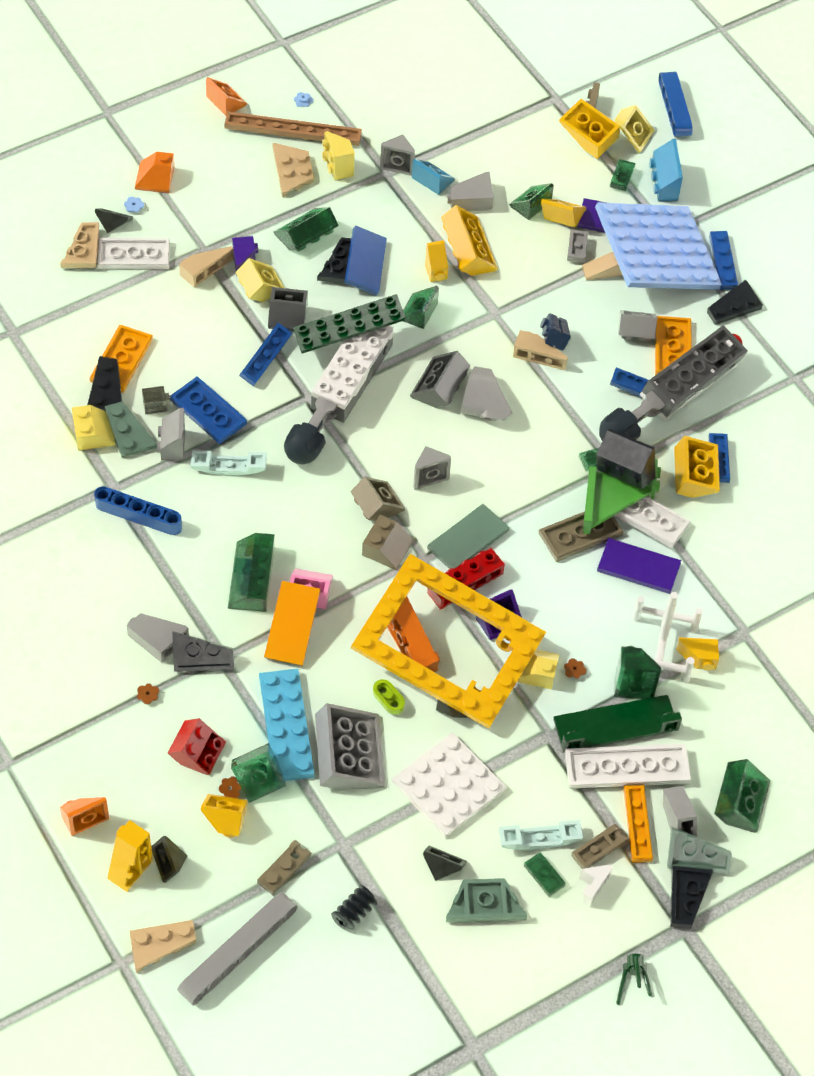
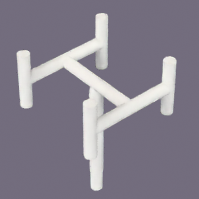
(669, 615)

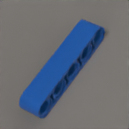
(675, 104)
(144, 517)

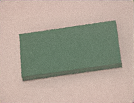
(468, 537)

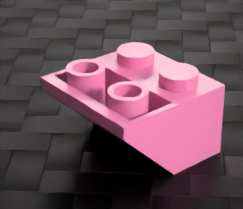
(314, 579)

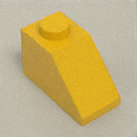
(436, 261)
(703, 651)

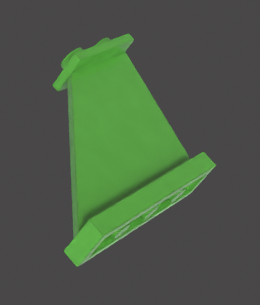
(610, 496)

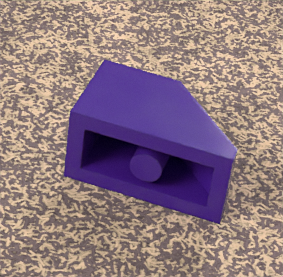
(243, 250)

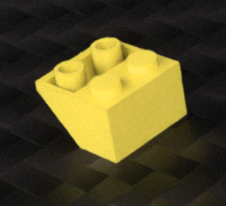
(339, 156)

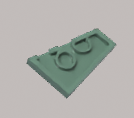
(128, 431)
(695, 852)

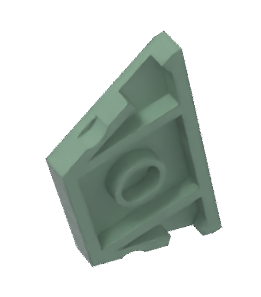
(485, 902)

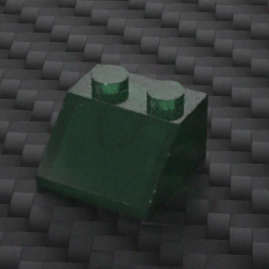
(258, 772)

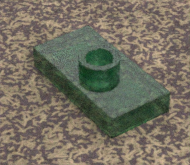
(622, 175)
(544, 874)

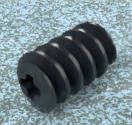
(353, 907)

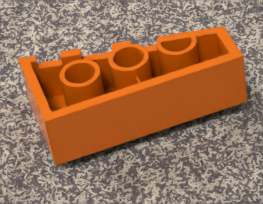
(411, 638)

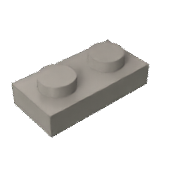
(577, 246)

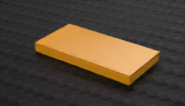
(672, 340)
(128, 348)
(292, 623)

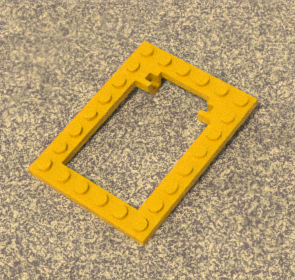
(474, 703)

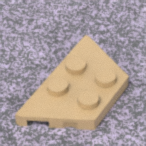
(292, 167)

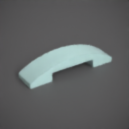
(228, 465)
(540, 837)

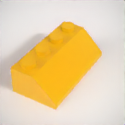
(468, 242)

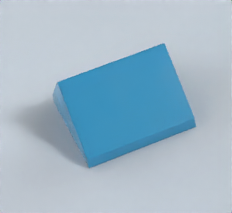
(431, 176)

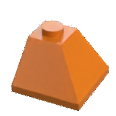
(156, 172)
(84, 813)

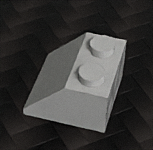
(637, 325)
(172, 436)

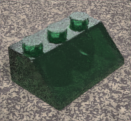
(307, 228)
(635, 674)
(742, 795)

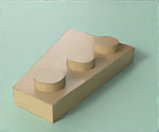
(84, 248)
(156, 942)

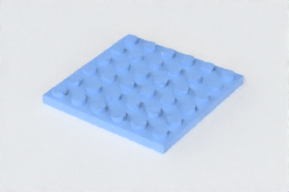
(658, 246)

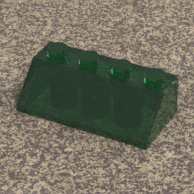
(252, 572)

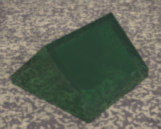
(529, 202)
(421, 306)

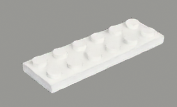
(627, 766)

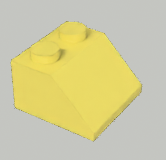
(258, 279)
(92, 428)

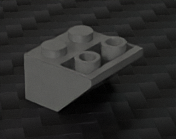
(287, 307)

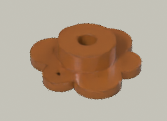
(574, 668)
(147, 689)
(225, 787)

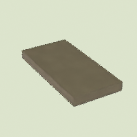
(567, 536)

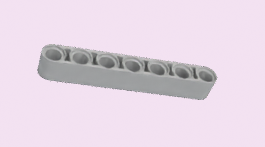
(237, 948)

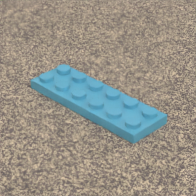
(287, 722)

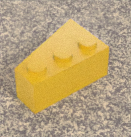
(130, 855)

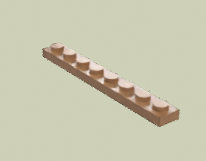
(289, 127)

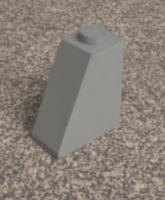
(472, 193)
(154, 634)
(679, 810)

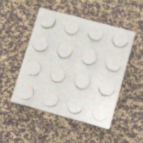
(448, 784)

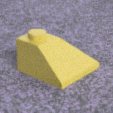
(634, 126)
(540, 670)

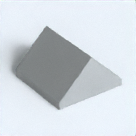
(397, 155)
(431, 468)

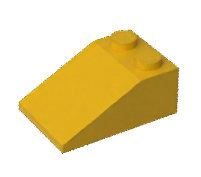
(590, 128)

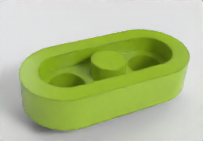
(388, 698)

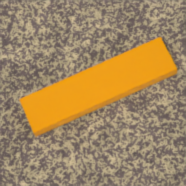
(638, 823)

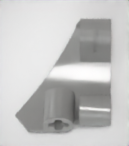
(484, 396)

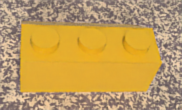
(696, 467)

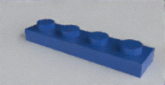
(723, 259)
(265, 354)

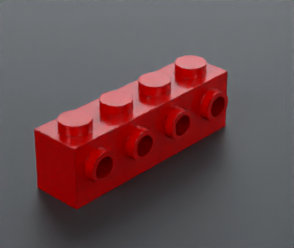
(473, 573)

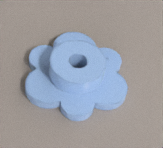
(303, 99)
(133, 204)

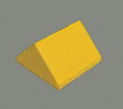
(562, 211)

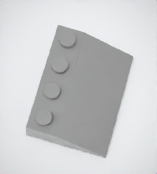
(349, 748)

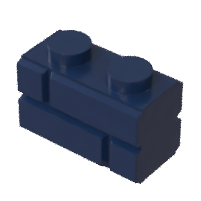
(555, 331)

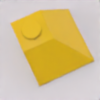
(225, 814)

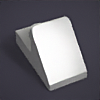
(595, 879)

